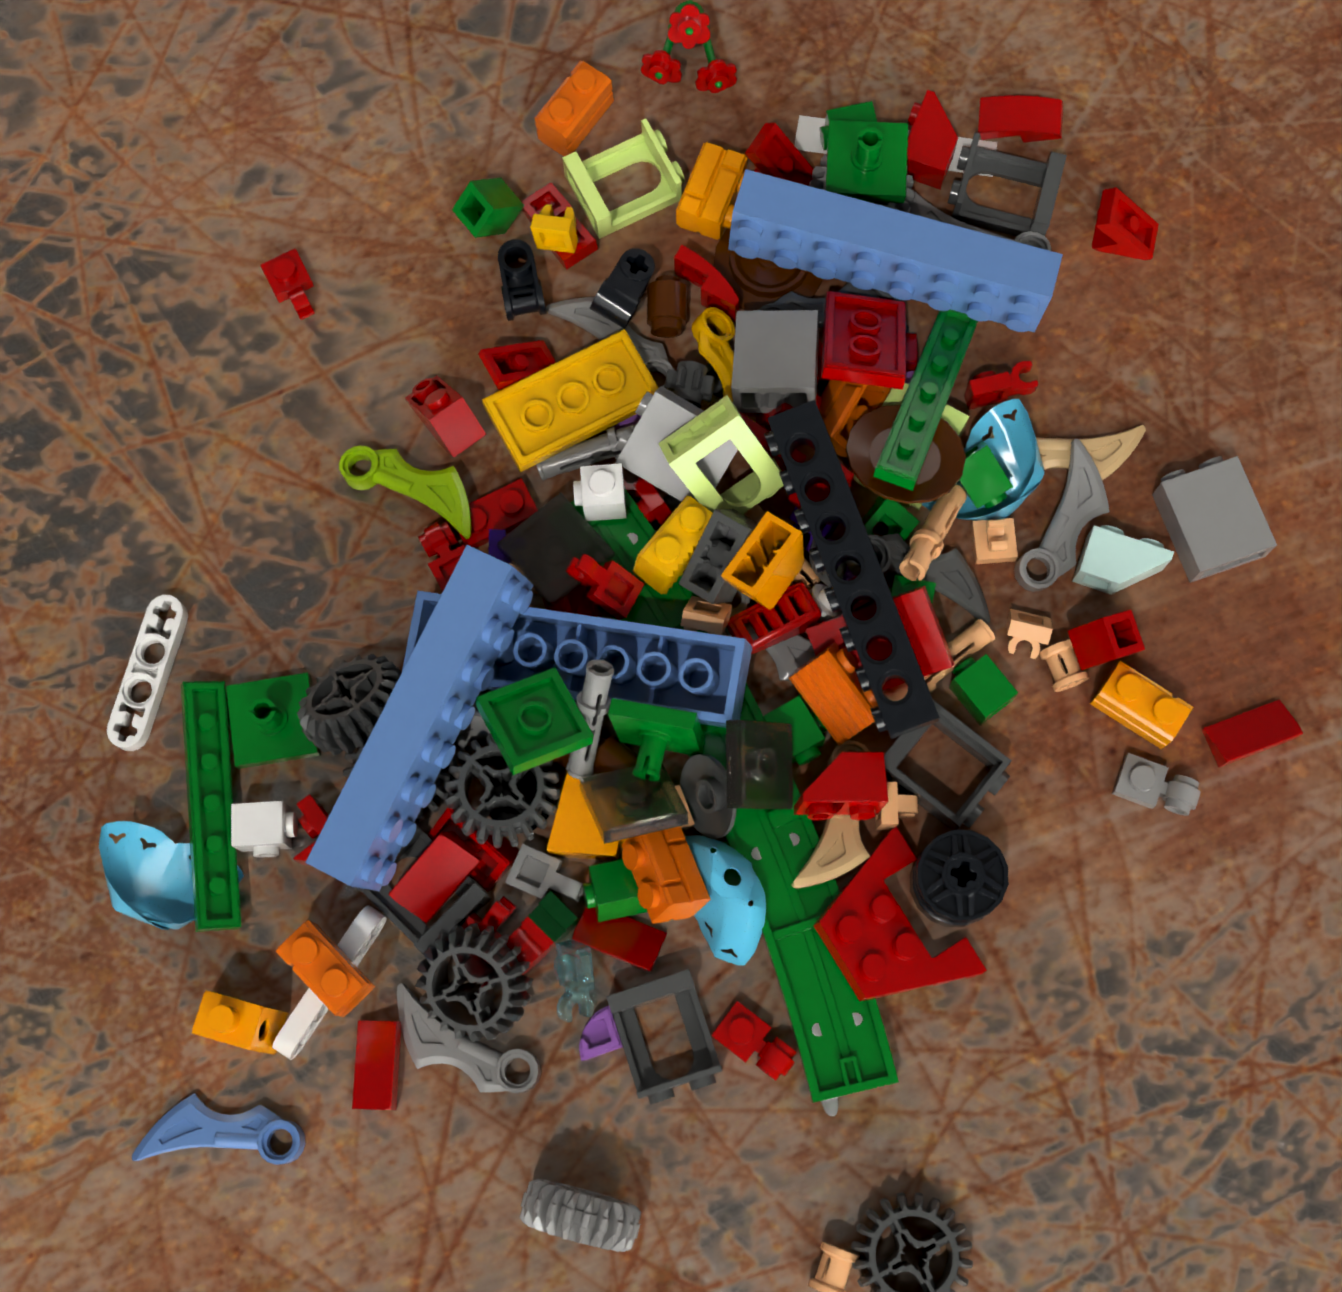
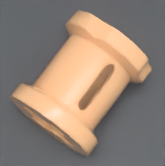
(1053, 658)
(833, 1269)

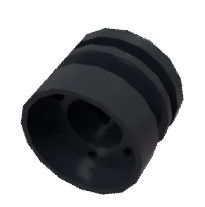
(937, 891)

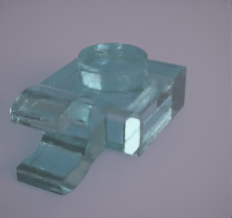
(575, 973)

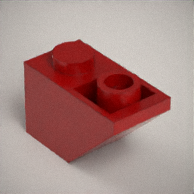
(930, 142)
(445, 415)
(1106, 639)
(848, 786)

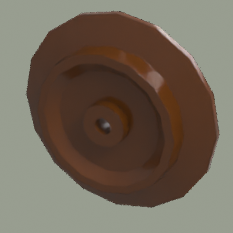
(760, 280)
(939, 472)

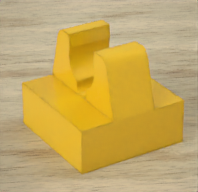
(555, 232)

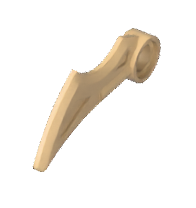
(1106, 451)
(840, 843)

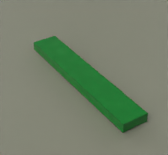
(925, 399)
(209, 806)

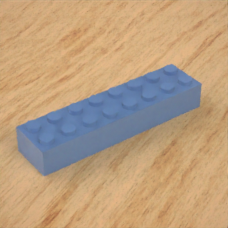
(892, 251)
(649, 661)
(422, 721)

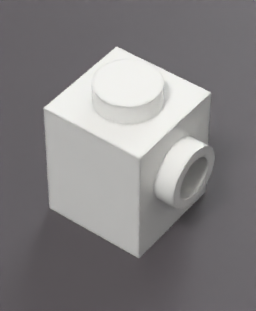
(601, 492)
(263, 827)

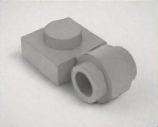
(1144, 783)

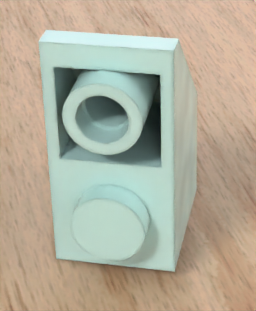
(1118, 561)

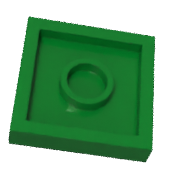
(867, 160)
(534, 721)
(267, 722)
(655, 731)

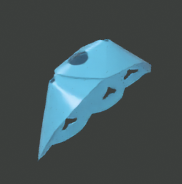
(1016, 453)
(149, 882)
(728, 912)

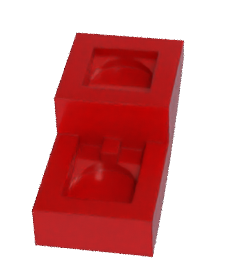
(1019, 115)
(550, 195)
(714, 287)

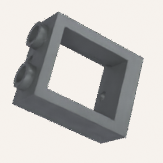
(971, 743)

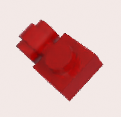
(438, 541)
(744, 1033)

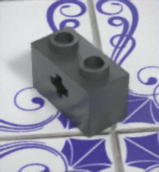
(717, 547)

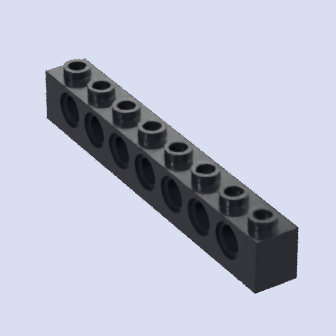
(806, 427)

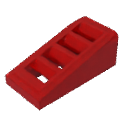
(796, 607)

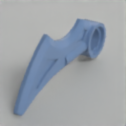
(196, 1125)

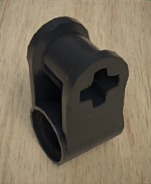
(521, 286)
(624, 287)

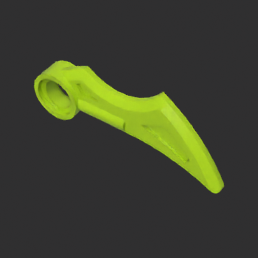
(437, 489)

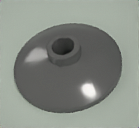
(705, 792)

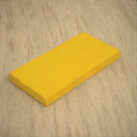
(570, 400)

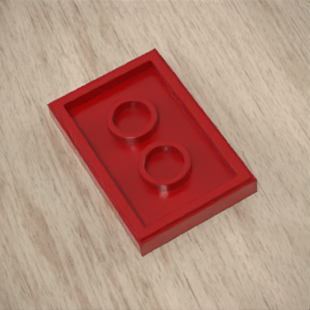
(864, 340)
(919, 623)

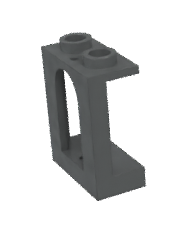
(979, 160)
(471, 901)
(645, 1078)

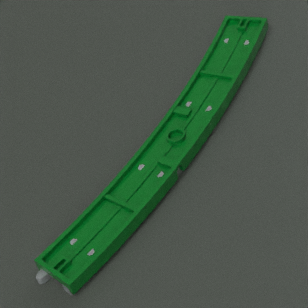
(835, 1033)

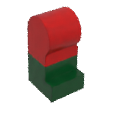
(542, 929)

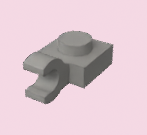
(539, 874)

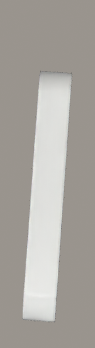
(141, 671)
(310, 1008)

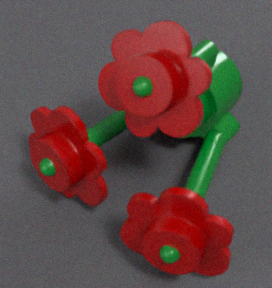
(689, 26)

